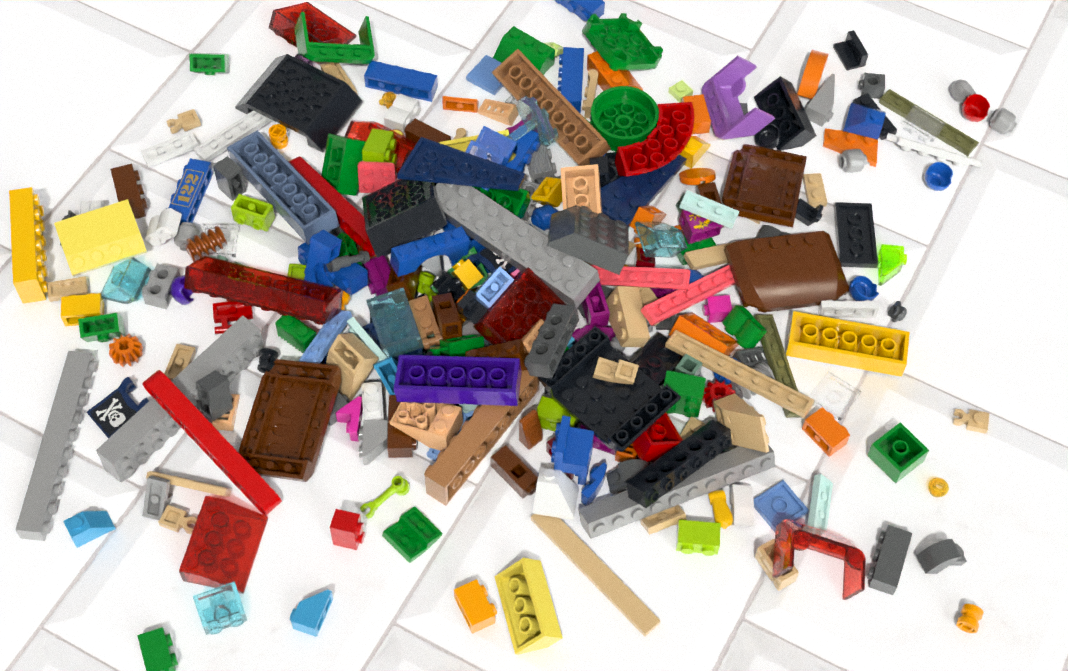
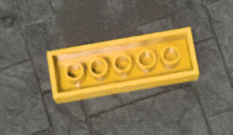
(27, 245)
(847, 343)

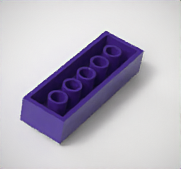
(458, 380)

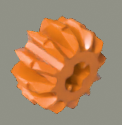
(125, 350)

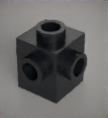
(446, 284)

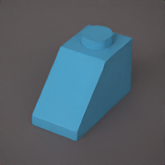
(387, 372)
(88, 526)
(311, 613)

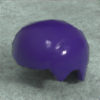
(178, 292)

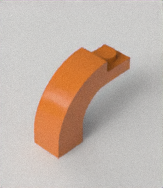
(812, 74)

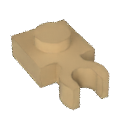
(186, 120)
(974, 420)
(175, 519)

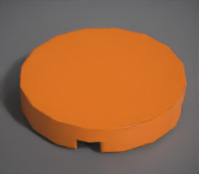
(697, 175)

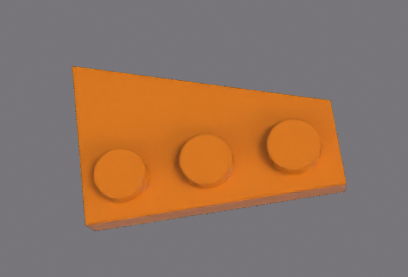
(840, 140)

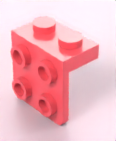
(375, 175)

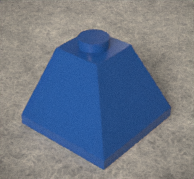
(864, 121)

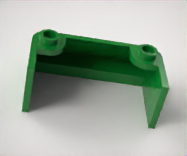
(338, 53)

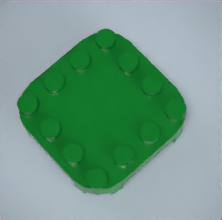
(622, 43)

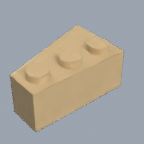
(626, 317)

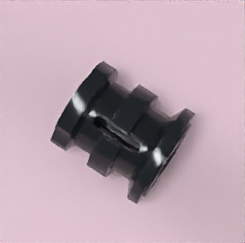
(266, 360)

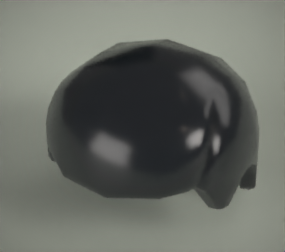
(768, 137)

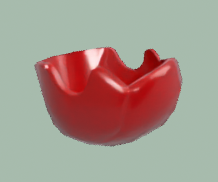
(975, 108)

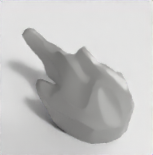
(961, 90)

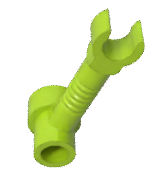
(425, 281)
(400, 490)

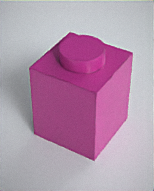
(717, 308)

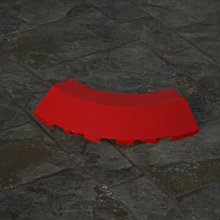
(662, 145)

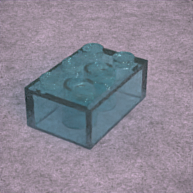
(394, 323)

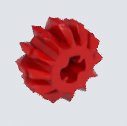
(715, 392)

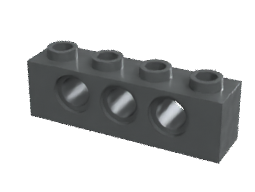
(552, 341)

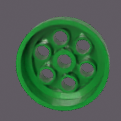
(624, 116)

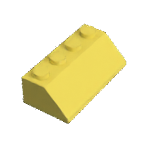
(528, 606)

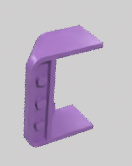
(723, 104)

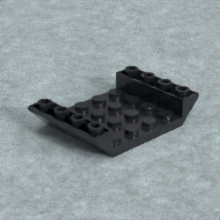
(302, 99)
(401, 214)
(610, 409)

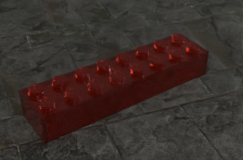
(263, 289)

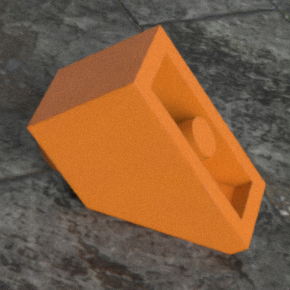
(647, 214)

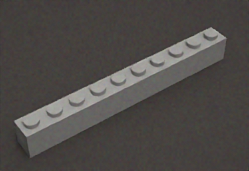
(56, 447)
(717, 473)

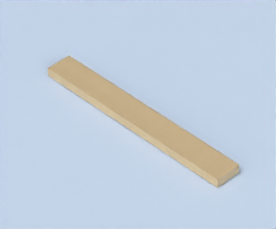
(741, 374)
(597, 573)

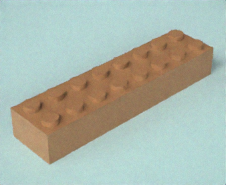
(575, 133)
(474, 443)

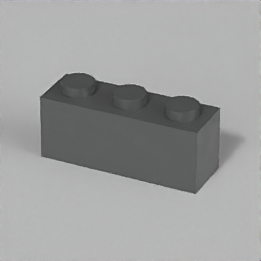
(889, 559)

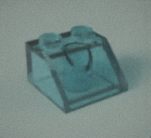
(660, 239)
(126, 281)
(220, 608)

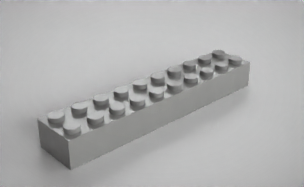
(516, 241)
(153, 425)

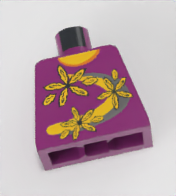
(698, 228)

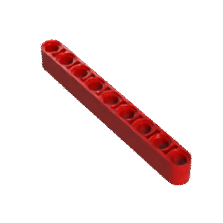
(348, 217)
(212, 442)

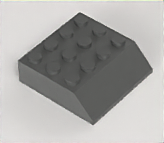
(590, 237)

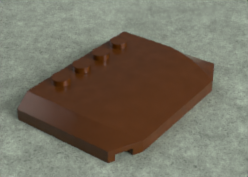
(764, 184)
(786, 271)
(290, 419)

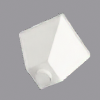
(555, 494)

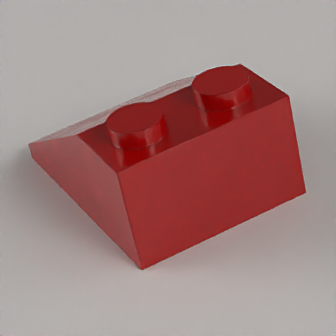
(657, 440)

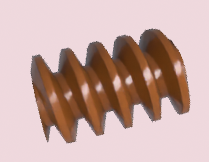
(205, 243)

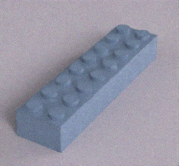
(283, 186)

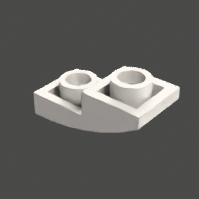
(742, 505)

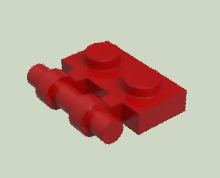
(228, 312)

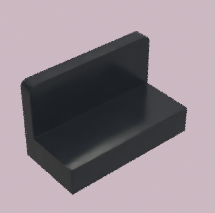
(851, 51)

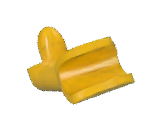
(720, 508)

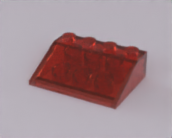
(319, 25)
(517, 309)
(223, 544)

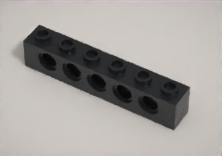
(679, 463)

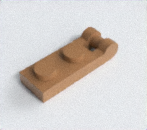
(425, 321)

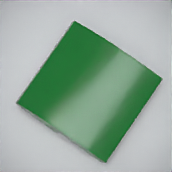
(412, 534)

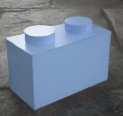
(493, 287)

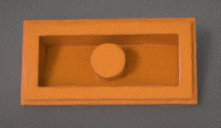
(460, 104)

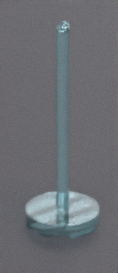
(534, 120)

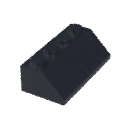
(790, 116)

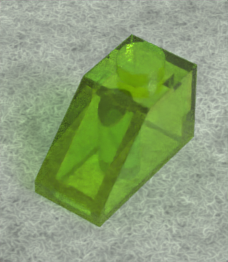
(890, 262)

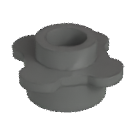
(897, 312)

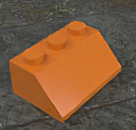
(607, 77)
(704, 332)

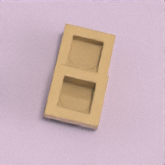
(611, 371)

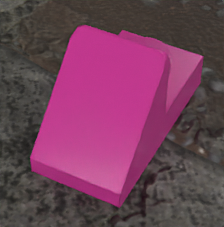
(352, 416)

